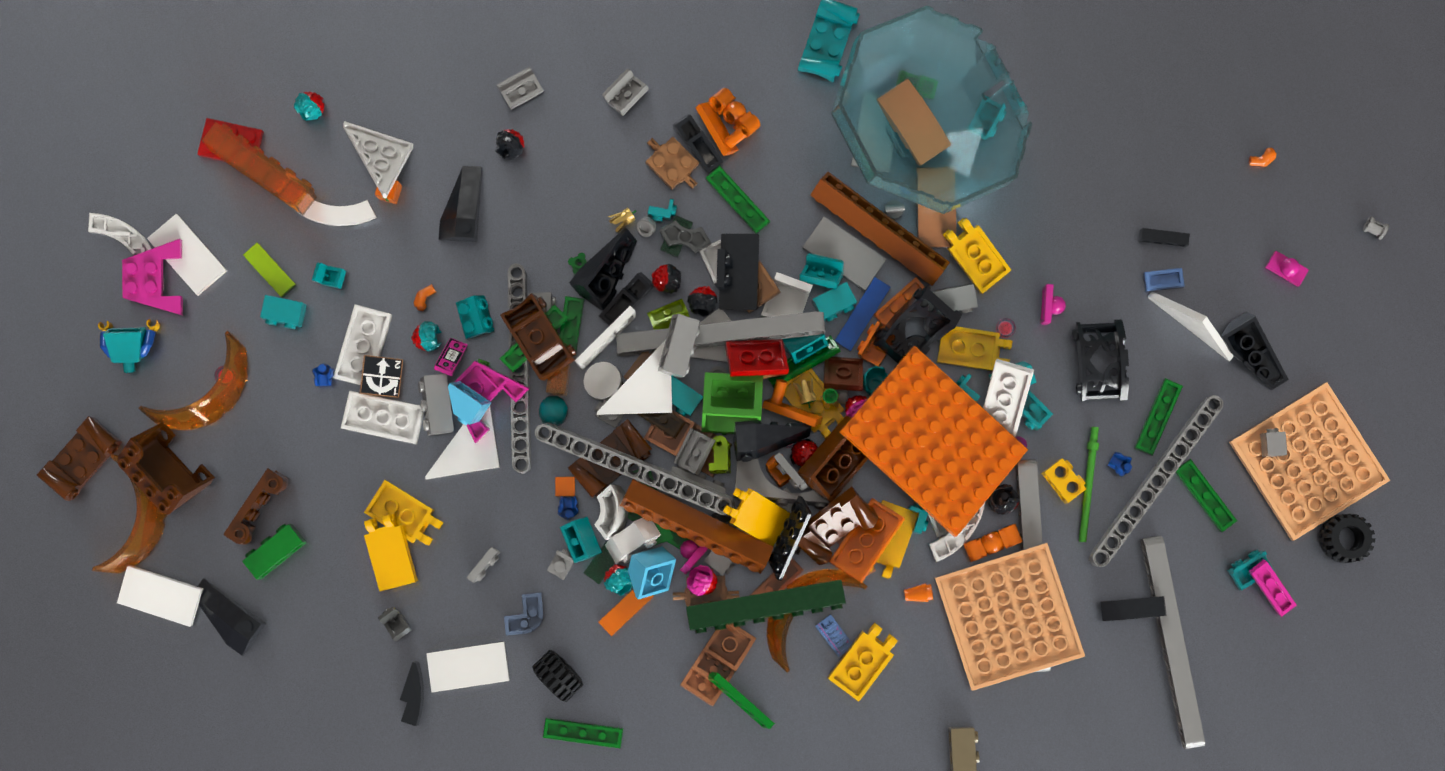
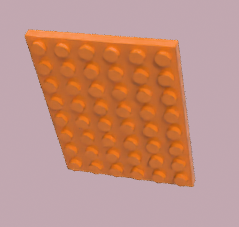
(934, 441)

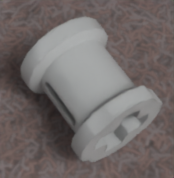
(1376, 227)

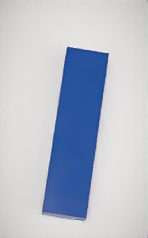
(862, 314)

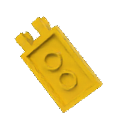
(976, 255)
(972, 348)
(829, 415)
(407, 510)
(757, 516)
(895, 550)
(389, 553)
(863, 662)

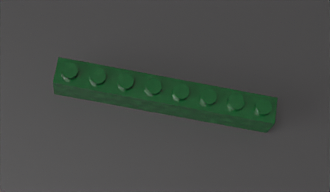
(766, 605)

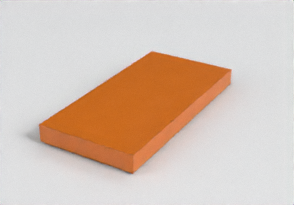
(864, 547)

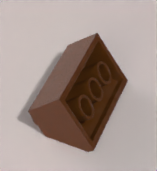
(832, 464)

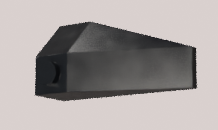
(461, 213)
(600, 275)
(1251, 347)
(756, 439)
(231, 620)

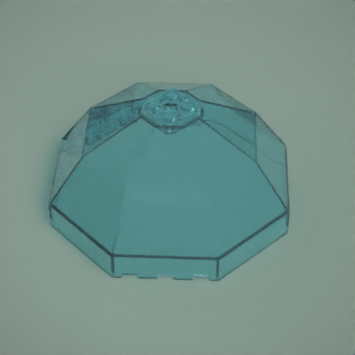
(951, 75)

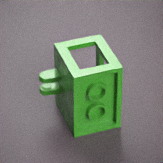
(730, 401)

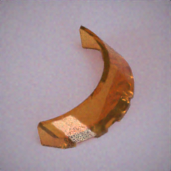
(217, 401)
(143, 538)
(778, 629)

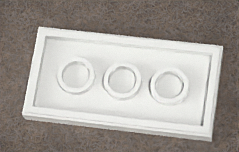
(198, 265)
(363, 337)
(606, 338)
(1008, 394)
(382, 417)
(159, 595)
(468, 666)

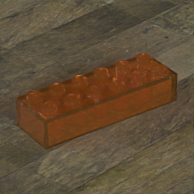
(259, 168)

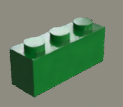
(273, 551)

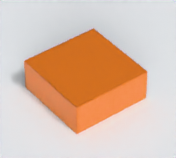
(564, 486)

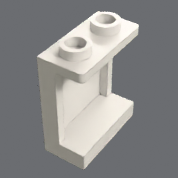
(790, 300)

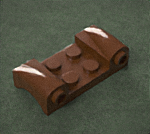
(538, 337)
(79, 459)
(596, 477)
(834, 523)
(240, 529)

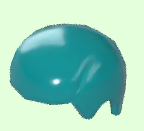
(873, 378)
(553, 410)

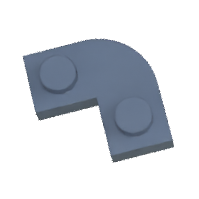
(531, 616)

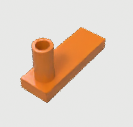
(718, 131)
(776, 405)

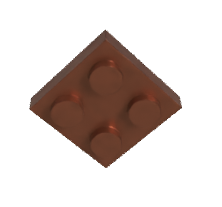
(843, 373)

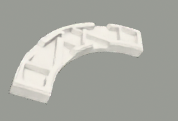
(340, 215)
(120, 231)
(949, 544)

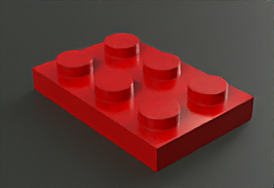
(253, 135)
(756, 357)

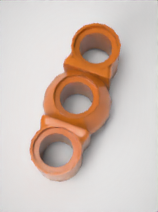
(733, 111)
(992, 542)

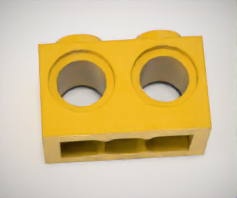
(1060, 484)

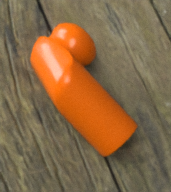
(1263, 161)
(421, 296)

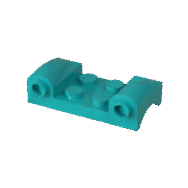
(828, 39)

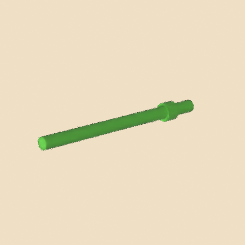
(1092, 446)

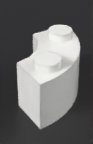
(612, 515)
(632, 540)

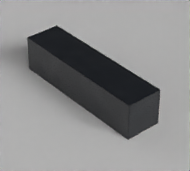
(1164, 237)

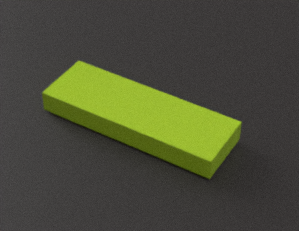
(269, 269)

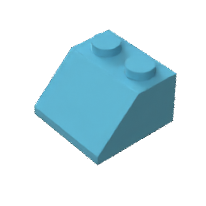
(467, 403)
(651, 572)

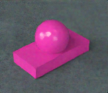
(1287, 268)
(1050, 304)
(692, 552)

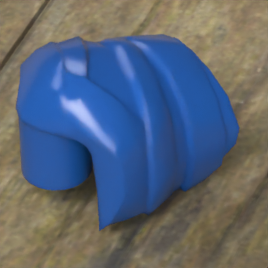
(323, 375)
(1120, 464)
(568, 507)

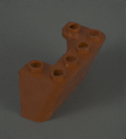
(159, 471)

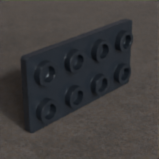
(738, 271)
(789, 539)

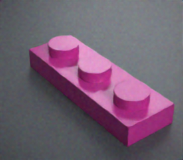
(1272, 588)

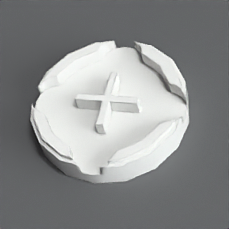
(602, 380)

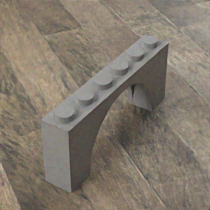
(751, 476)

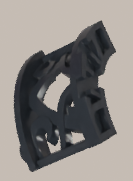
(942, 327)
(1117, 337)

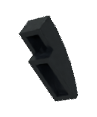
(698, 143)
(628, 296)
(1133, 608)
(414, 695)

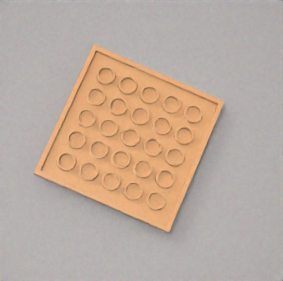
(1324, 464)
(1010, 617)

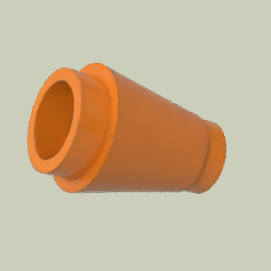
(919, 593)

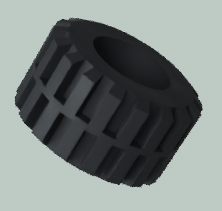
(1362, 535)
(557, 675)

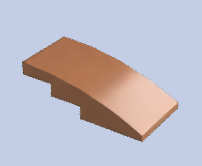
(913, 122)
(933, 224)
(672, 445)
(721, 655)

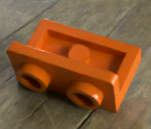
(870, 352)

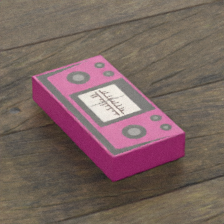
(451, 357)

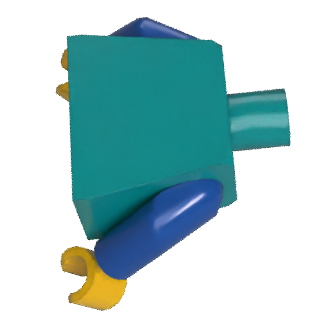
(127, 344)

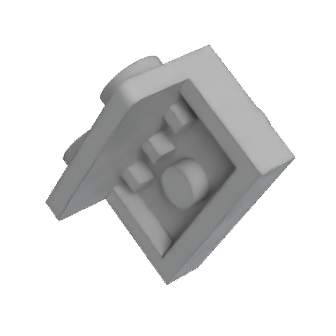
(625, 92)

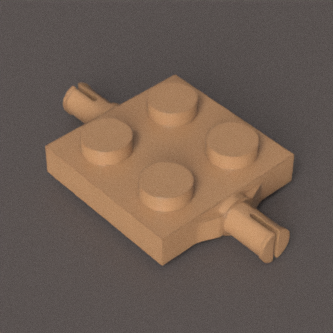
(672, 163)
(720, 593)

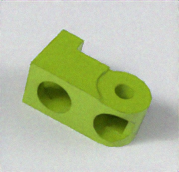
(722, 456)

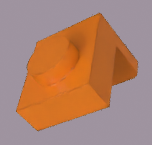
(775, 473)

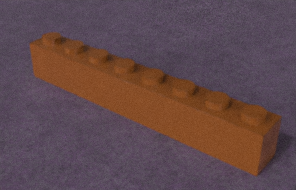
(879, 228)
(696, 526)

